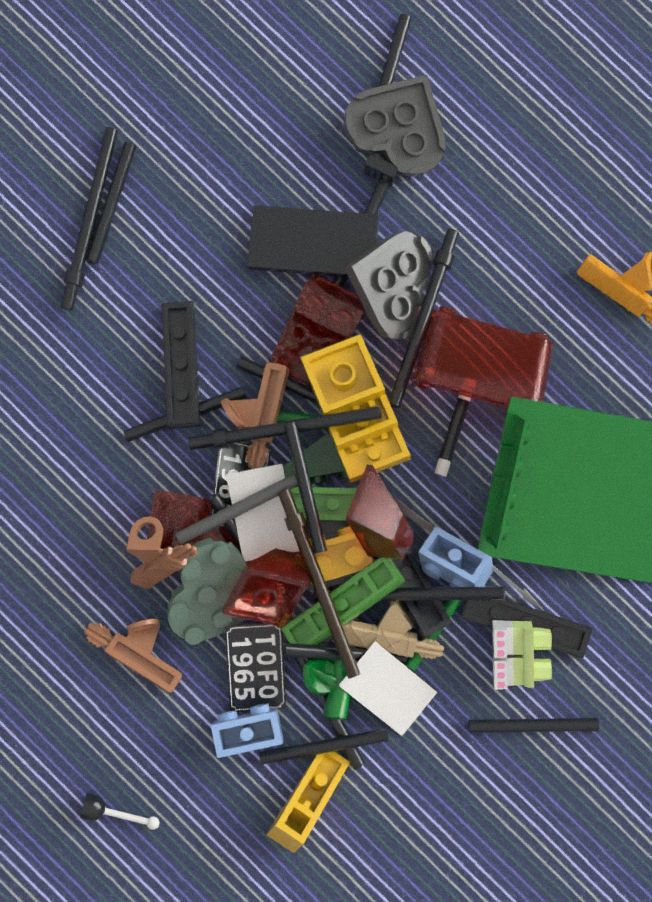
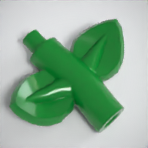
(323, 678)

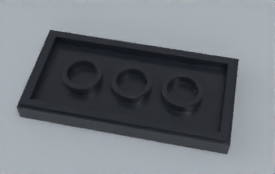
(309, 240)

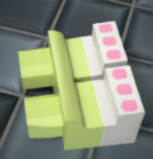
(514, 654)

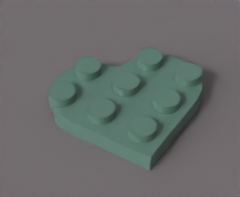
(206, 585)

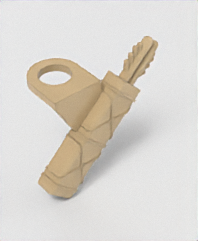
(392, 635)

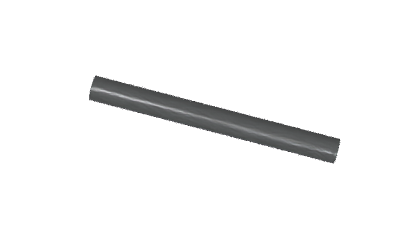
(235, 510)

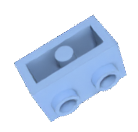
(454, 560)
(247, 731)

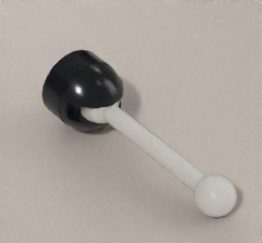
(95, 807)

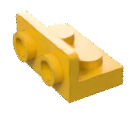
(342, 556)

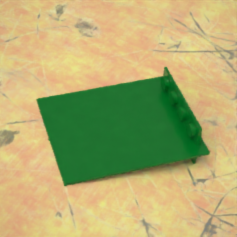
(572, 491)

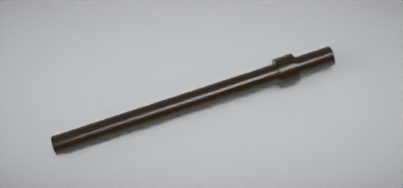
(295, 522)

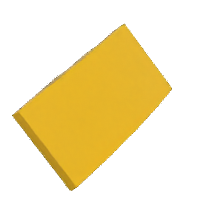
(348, 381)

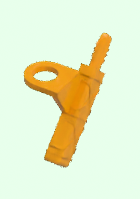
(625, 288)

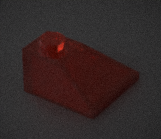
(378, 519)
(269, 588)

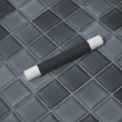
(452, 435)

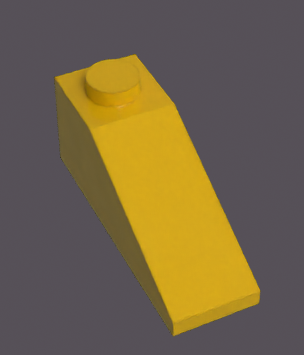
(308, 800)

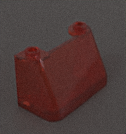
(482, 359)

